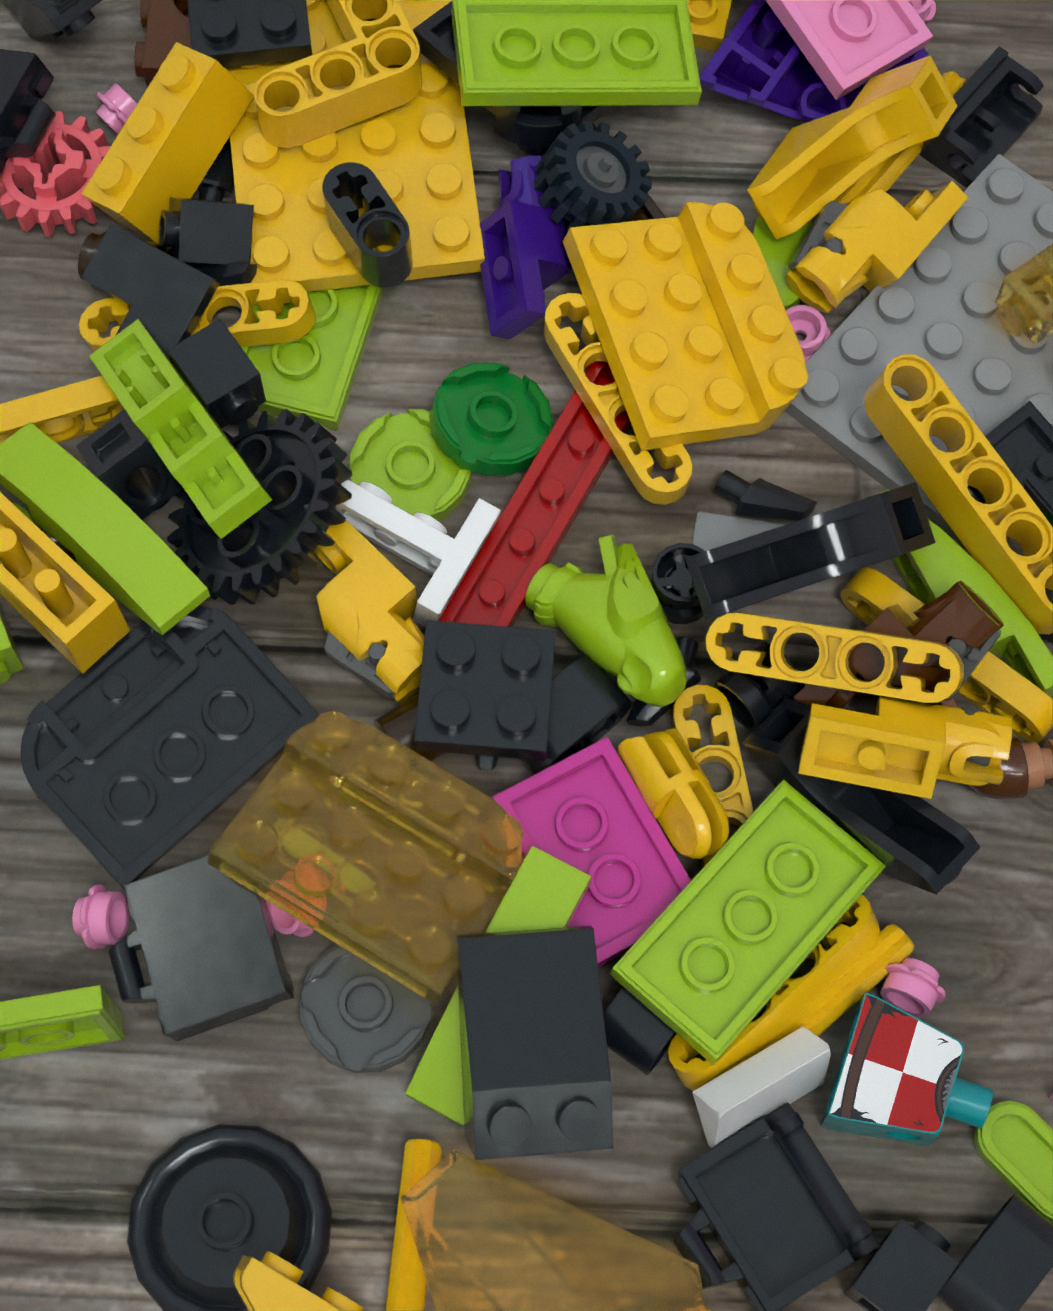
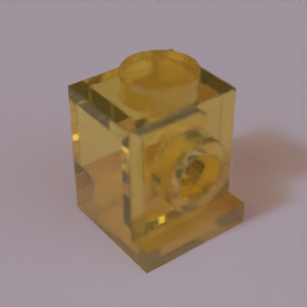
(1027, 298)

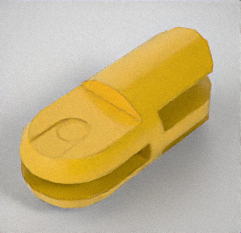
(676, 792)

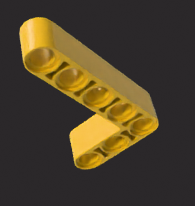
(355, 64)
(967, 463)

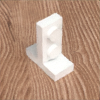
(420, 541)

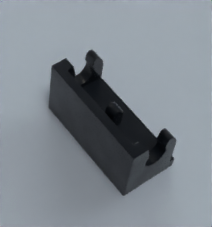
(987, 119)

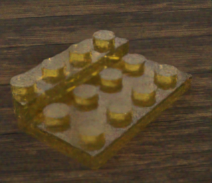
(374, 850)

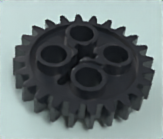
(303, 477)

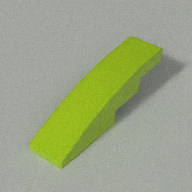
(180, 429)
(99, 530)
(939, 566)
(539, 898)

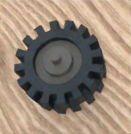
(592, 177)

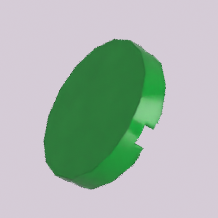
(490, 419)

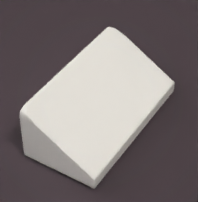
(762, 1085)

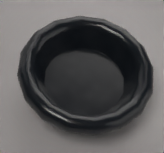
(222, 1199)

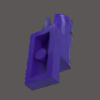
(520, 252)

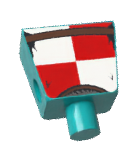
(901, 1079)

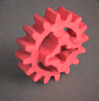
(54, 177)

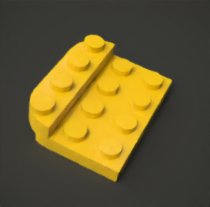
(689, 324)

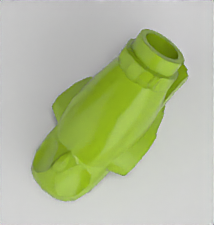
(614, 621)

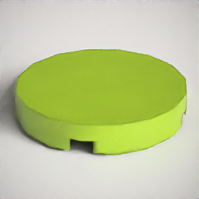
(409, 465)

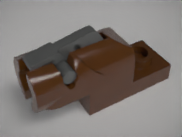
(954, 619)

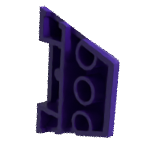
(769, 70)

